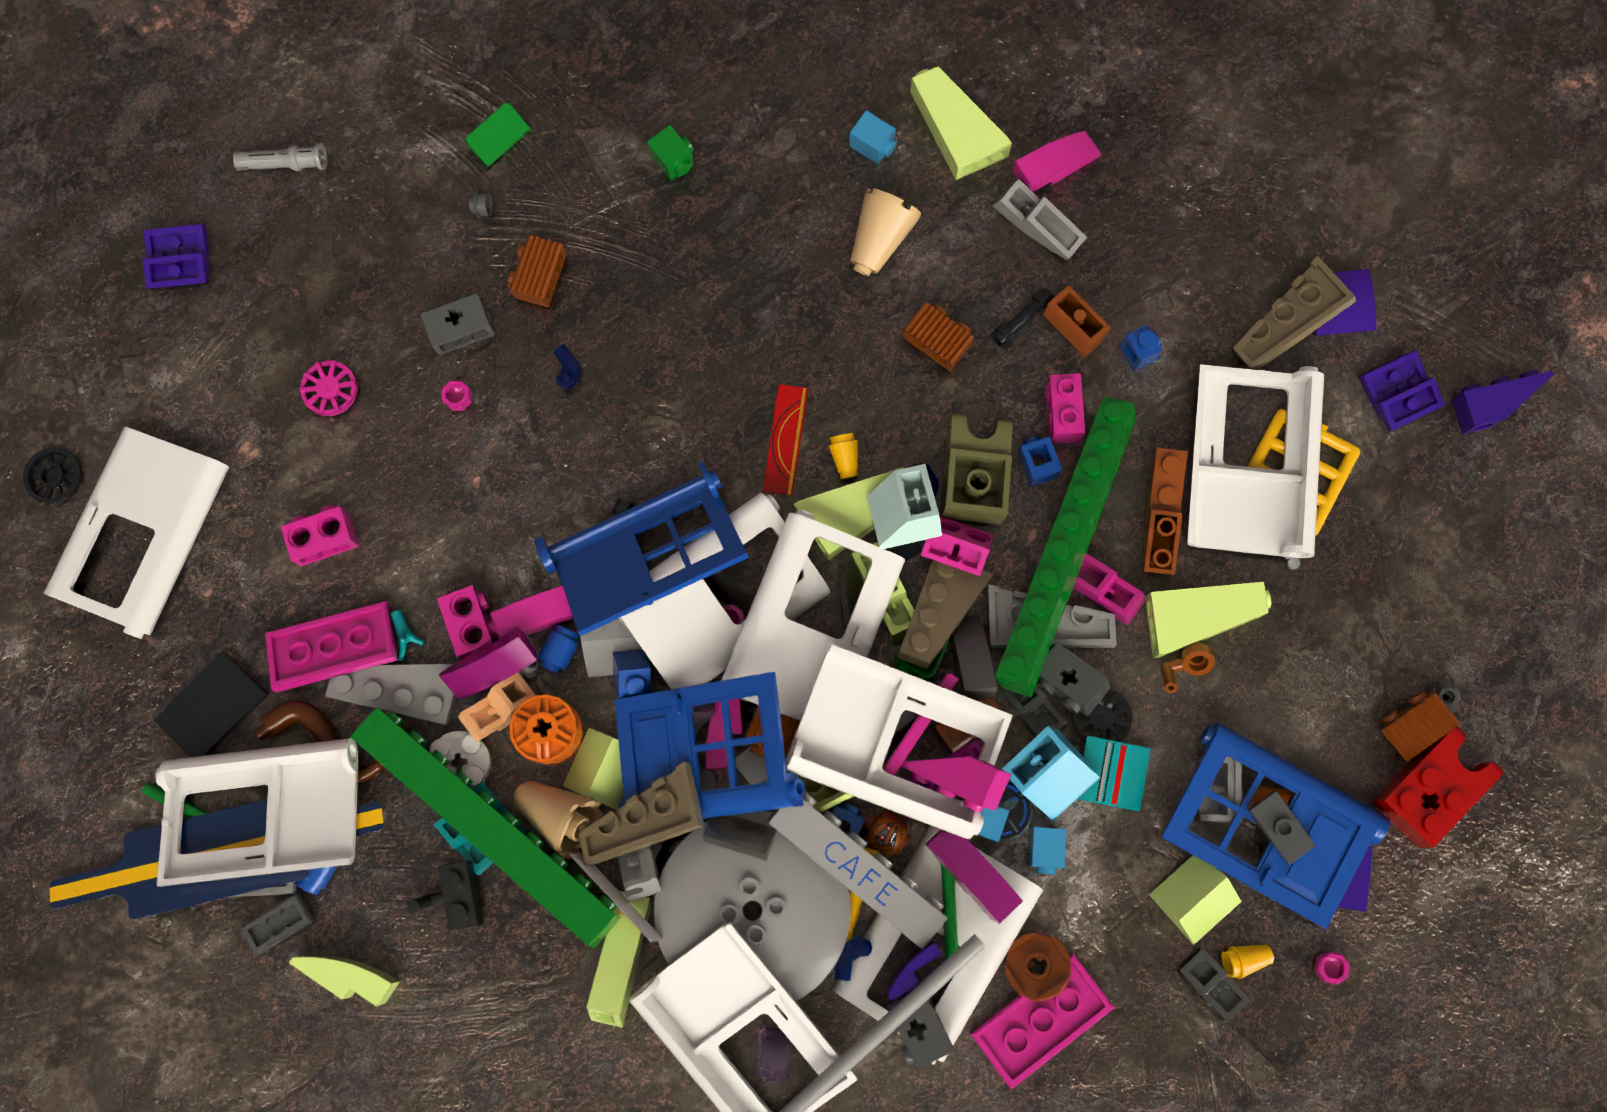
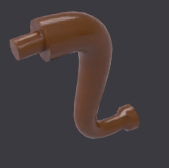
(301, 712)

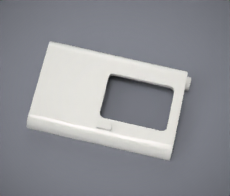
(154, 487)
(1250, 505)
(689, 630)
(790, 649)
(852, 726)
(307, 810)
(972, 980)
(711, 997)

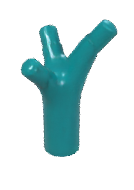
(403, 632)

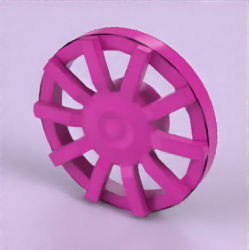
(328, 388)

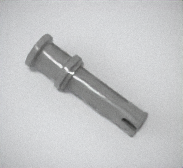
(293, 157)

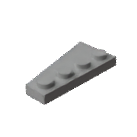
(1077, 629)
(400, 688)

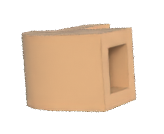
(497, 708)

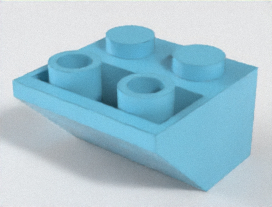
(1051, 772)

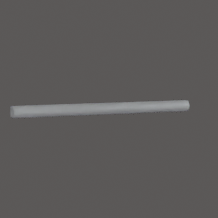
(885, 1026)

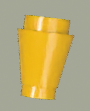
(845, 455)
(1245, 960)

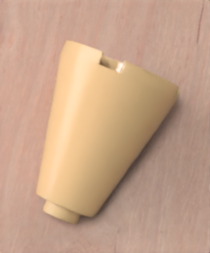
(880, 230)
(556, 814)

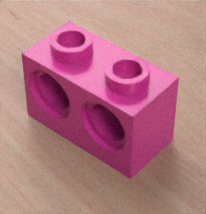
(1065, 408)
(320, 542)
(959, 546)
(460, 625)

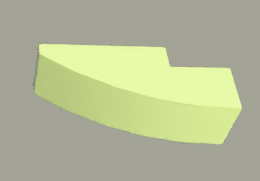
(899, 609)
(347, 976)

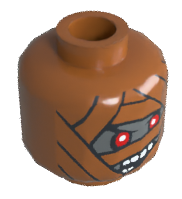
(886, 833)

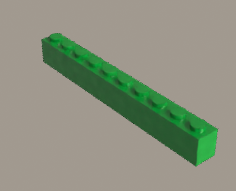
(1066, 547)
(486, 828)

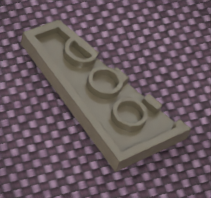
(1303, 309)
(940, 610)
(646, 819)

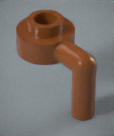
(1192, 665)

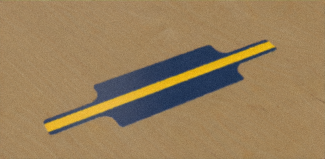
(137, 870)

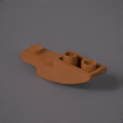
(1163, 511)

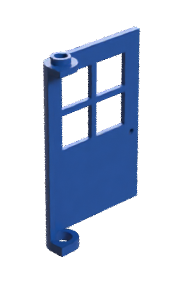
(609, 574)
(660, 734)
(1332, 819)

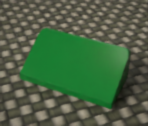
(497, 134)

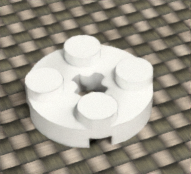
(477, 754)

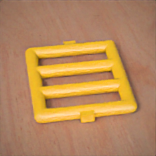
(1338, 476)

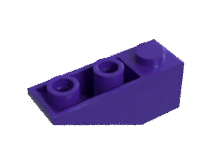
(1487, 406)

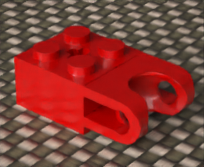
(1445, 786)

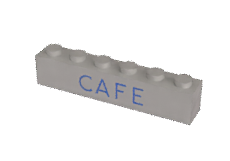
(859, 871)

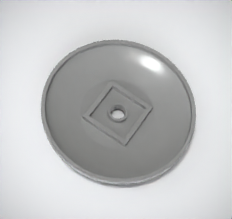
(801, 903)

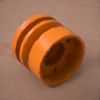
(562, 739)

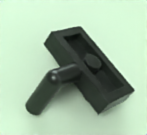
(458, 896)

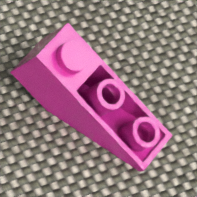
(967, 777)

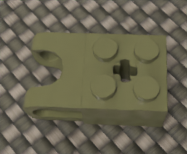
(980, 463)

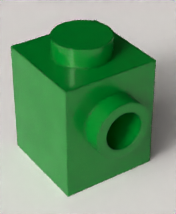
(671, 152)

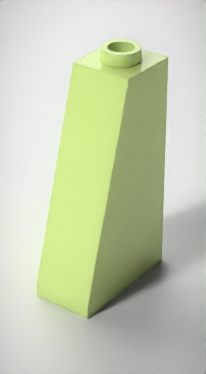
(957, 124)
(843, 510)
(1196, 614)
(617, 968)

